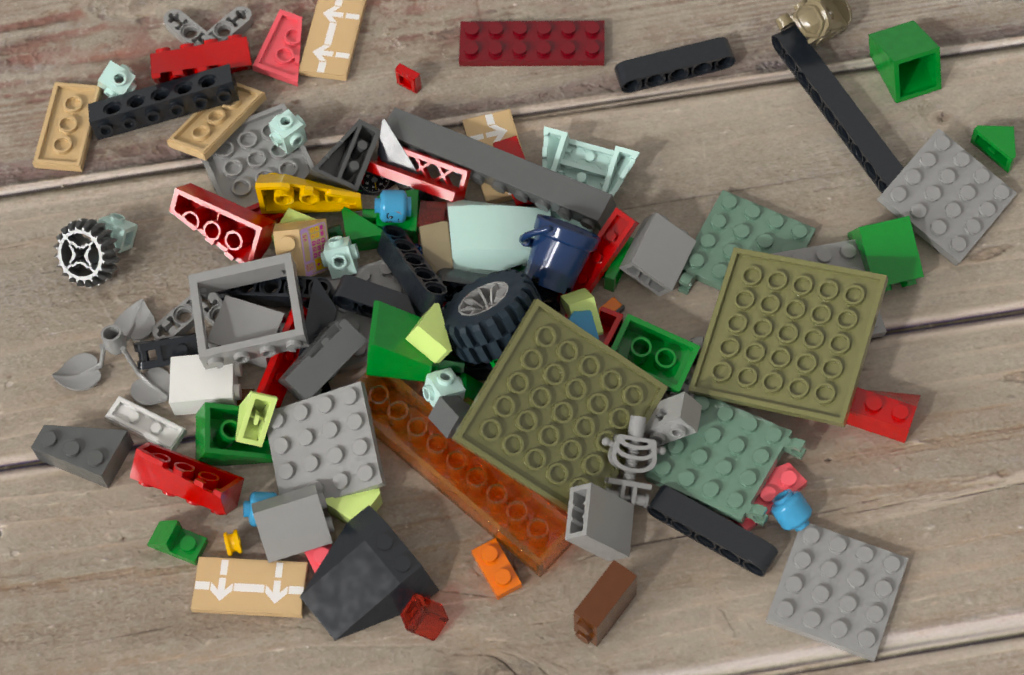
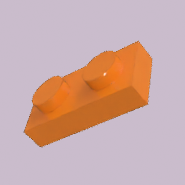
(496, 568)

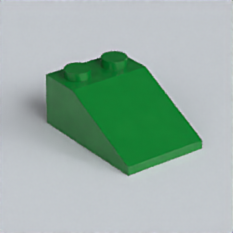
(656, 351)
(216, 438)

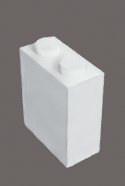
(194, 385)

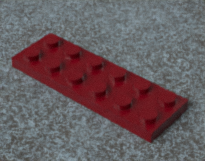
(531, 43)

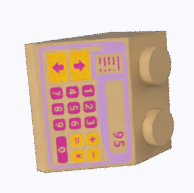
(305, 243)

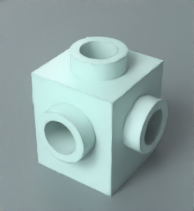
(115, 73)
(287, 131)
(121, 229)
(340, 256)
(442, 383)

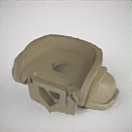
(814, 21)

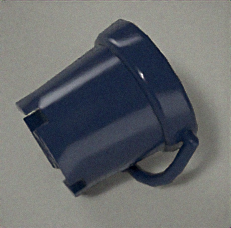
(557, 252)

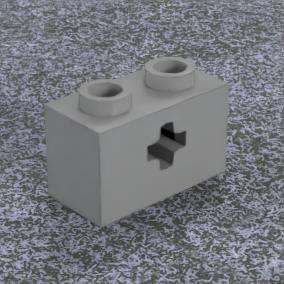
(673, 419)

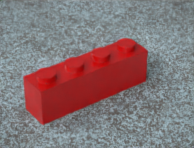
(192, 59)
(229, 226)
(883, 412)
(186, 478)

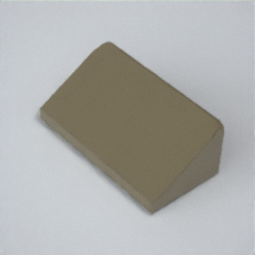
(436, 245)

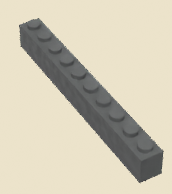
(505, 171)

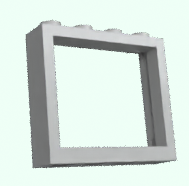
(241, 275)

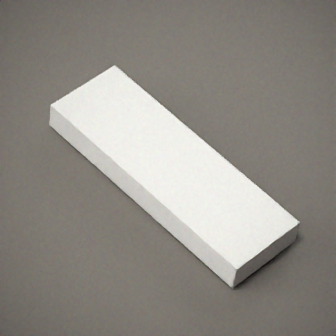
(145, 424)

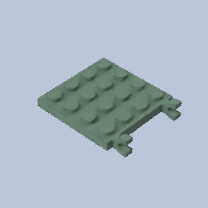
(739, 225)
(725, 460)

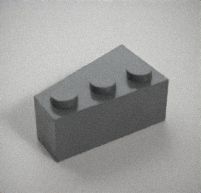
(348, 159)
(322, 359)
(84, 451)

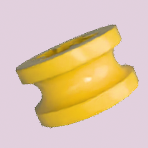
(232, 542)

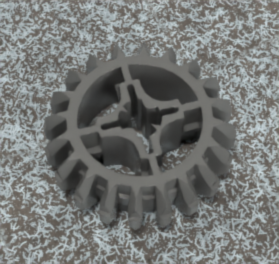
(77, 250)

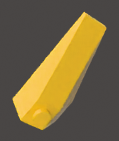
(283, 191)

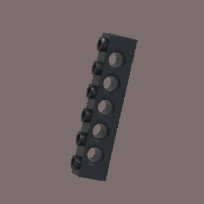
(163, 102)

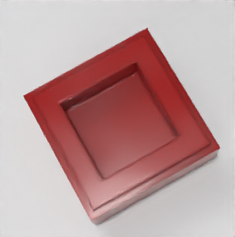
(408, 78)

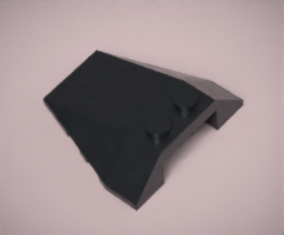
(365, 577)

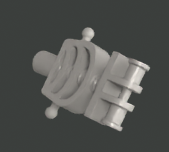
(635, 436)

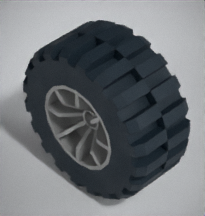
(487, 314)

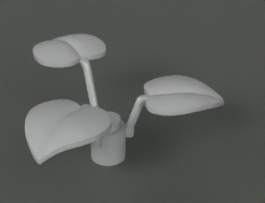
(83, 371)

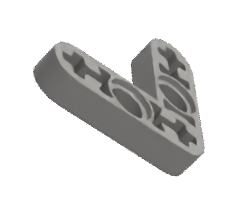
(227, 22)
(186, 306)

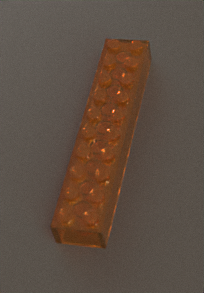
(492, 499)

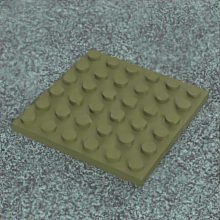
(789, 336)
(554, 404)

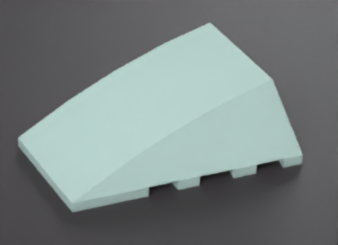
(586, 163)
(488, 235)

